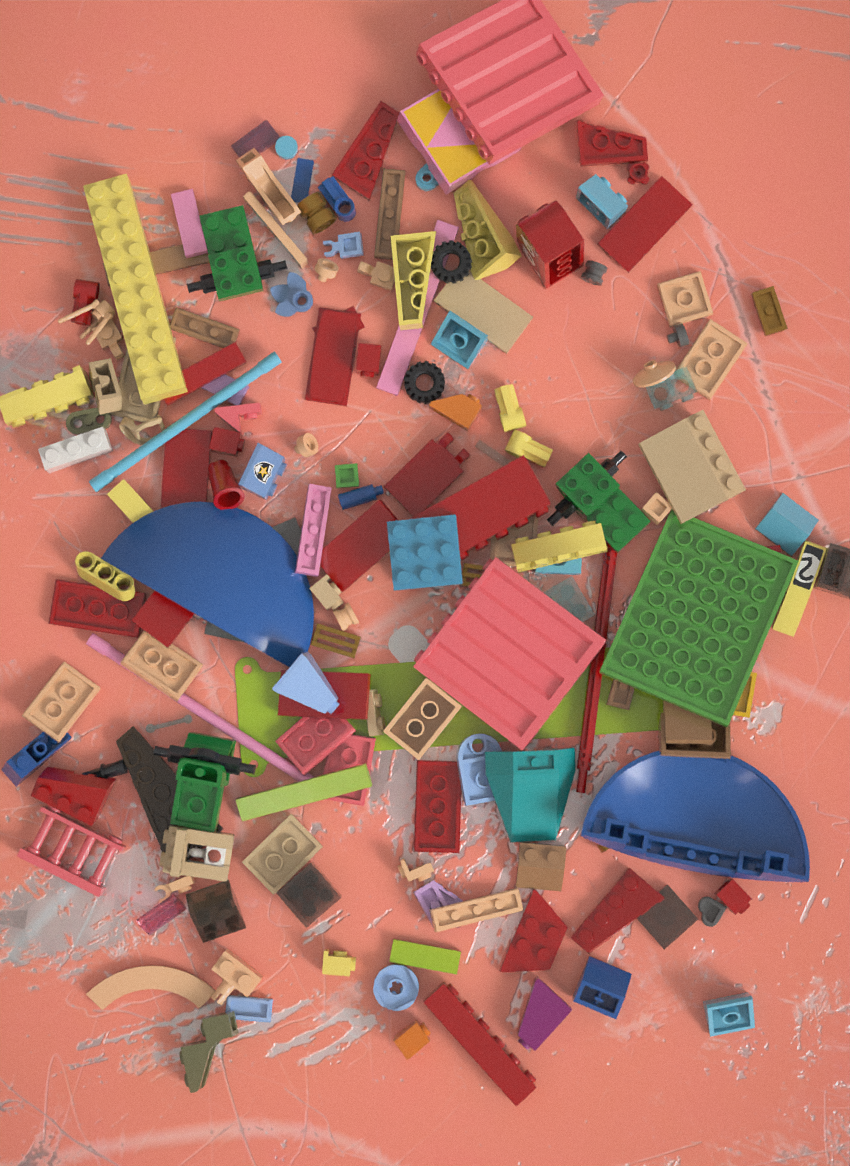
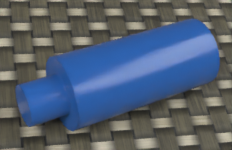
(359, 496)

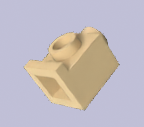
(327, 593)

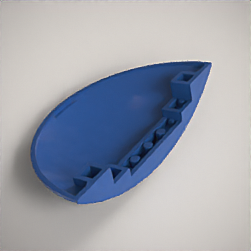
(223, 570)
(700, 818)

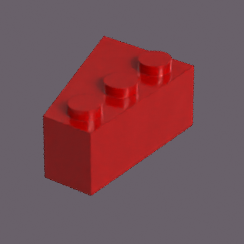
(73, 793)

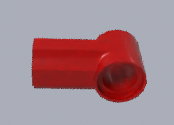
(84, 294)

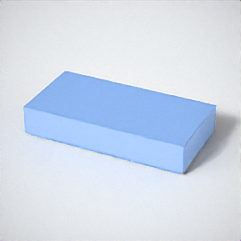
(250, 1008)

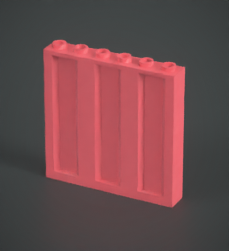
(508, 76)
(509, 653)

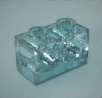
(673, 393)

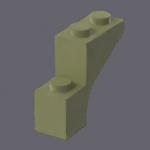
(199, 1055)

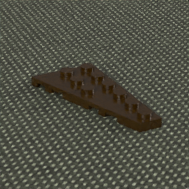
(153, 781)

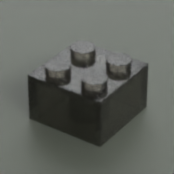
(309, 894)

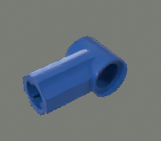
(337, 198)

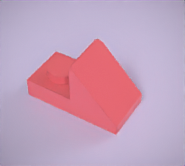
(232, 414)

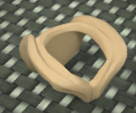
(132, 431)

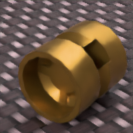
(316, 213)

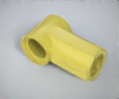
(510, 412)
(522, 444)

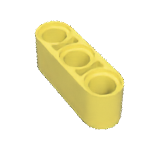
(97, 569)

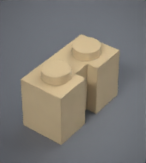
(105, 386)

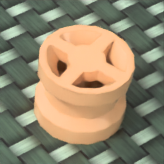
(346, 617)

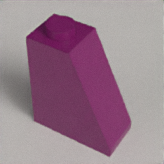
(541, 1015)

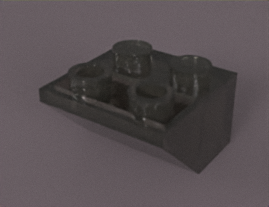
(835, 571)
(215, 911)

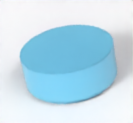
(286, 147)

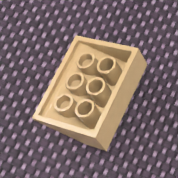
(691, 466)

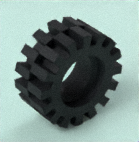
(451, 248)
(431, 370)

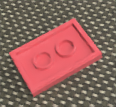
(313, 740)
(350, 753)

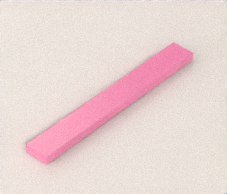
(406, 340)

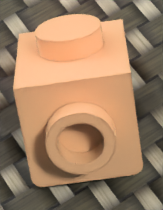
(421, 872)

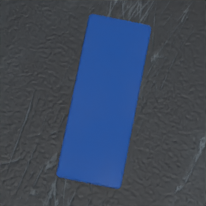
(302, 179)

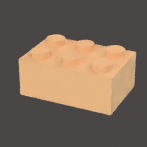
(422, 718)

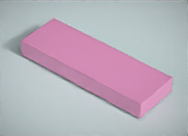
(189, 223)

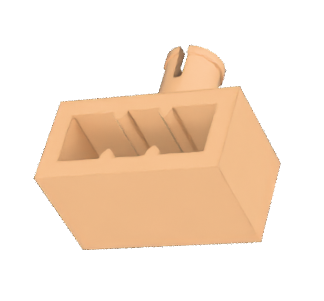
(235, 975)

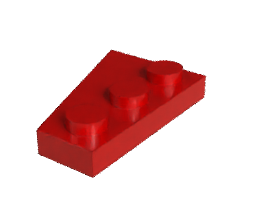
(608, 146)

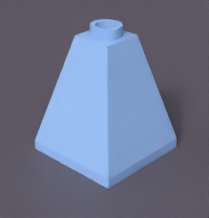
(308, 685)

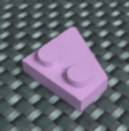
(433, 896)

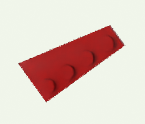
(366, 154)
(617, 910)

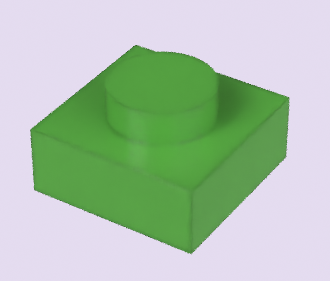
(347, 475)

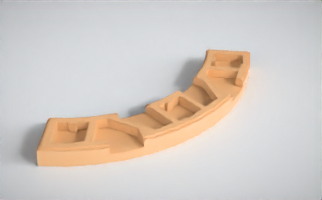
(151, 977)

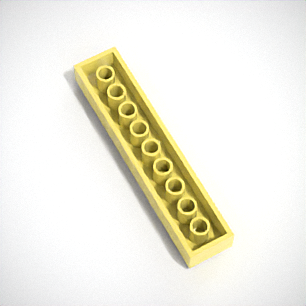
(135, 289)

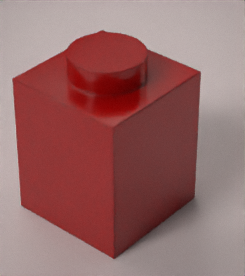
(368, 360)
(226, 442)
(733, 897)

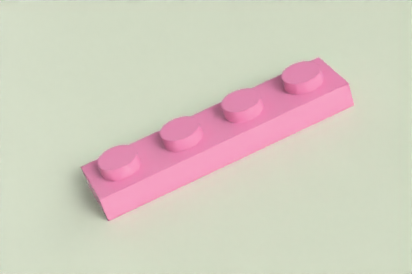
(313, 530)

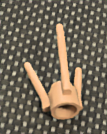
(102, 314)

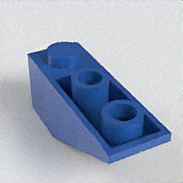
(32, 757)

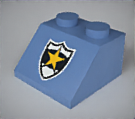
(262, 472)

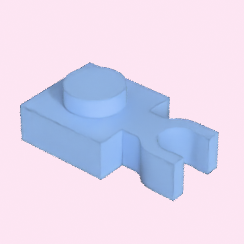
(348, 246)

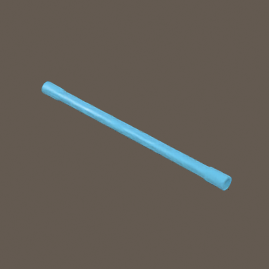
(110, 474)

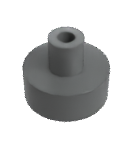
(679, 335)

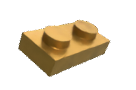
(769, 311)

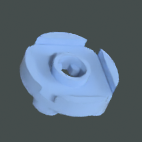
(383, 983)

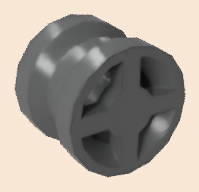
(594, 272)

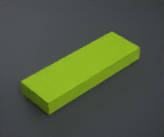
(425, 956)

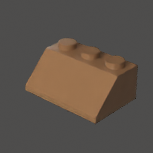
(719, 748)

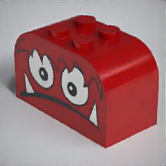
(550, 243)

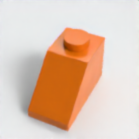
(458, 409)
(412, 1039)

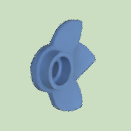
(289, 294)

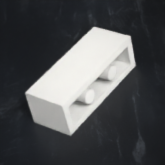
(75, 450)

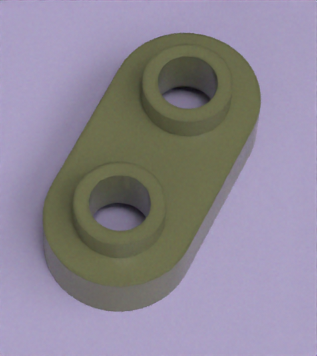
(88, 419)

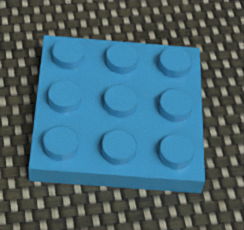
(424, 552)

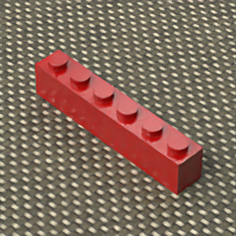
(480, 1044)

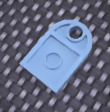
(472, 769)

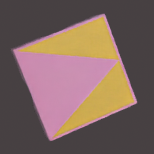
(443, 142)

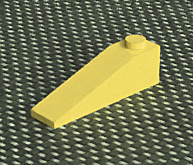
(484, 234)

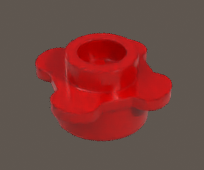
(638, 167)

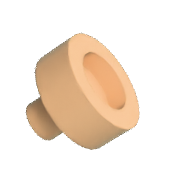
(326, 269)
(306, 445)

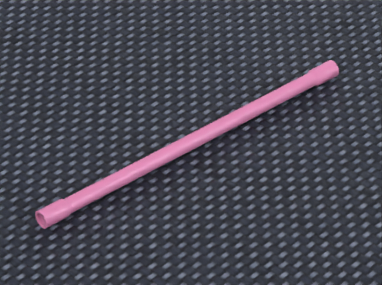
(106, 649)

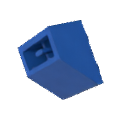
(602, 987)

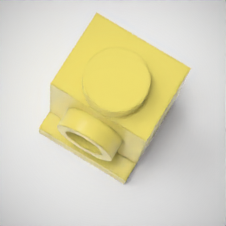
(338, 963)

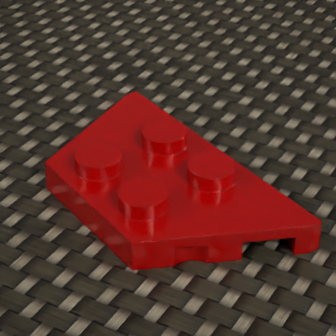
(535, 938)

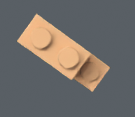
(268, 186)

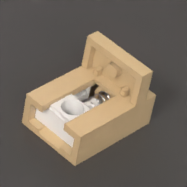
(176, 854)

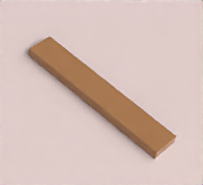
(172, 259)

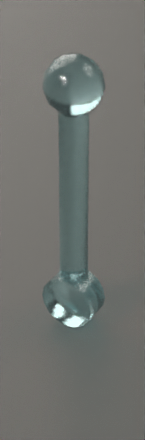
(150, 728)

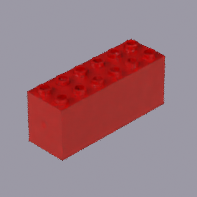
(493, 505)

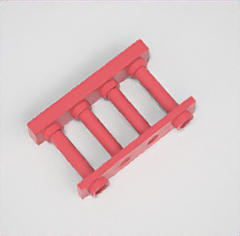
(53, 862)

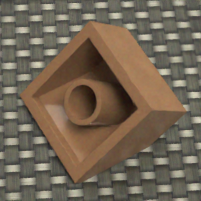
(540, 866)

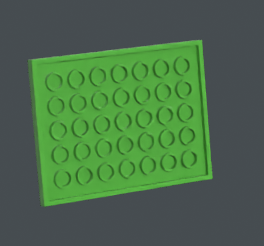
(699, 618)

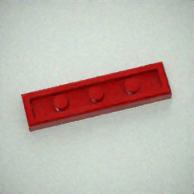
(210, 369)

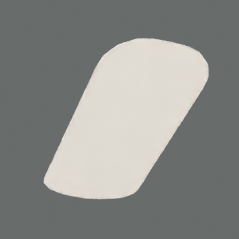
(407, 643)

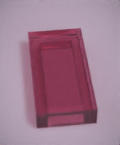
(161, 914)

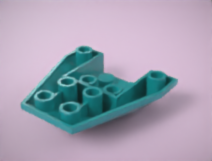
(531, 790)

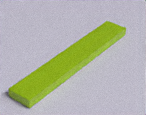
(304, 792)

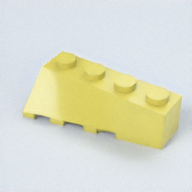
(412, 267)
(46, 397)
(559, 547)

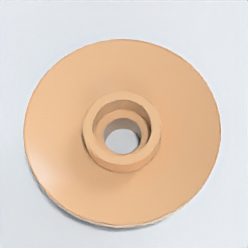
(654, 373)

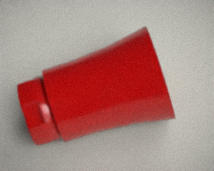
(224, 486)

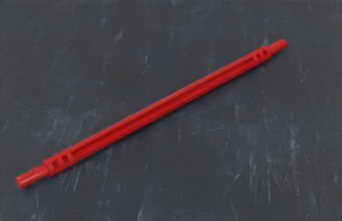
(595, 676)

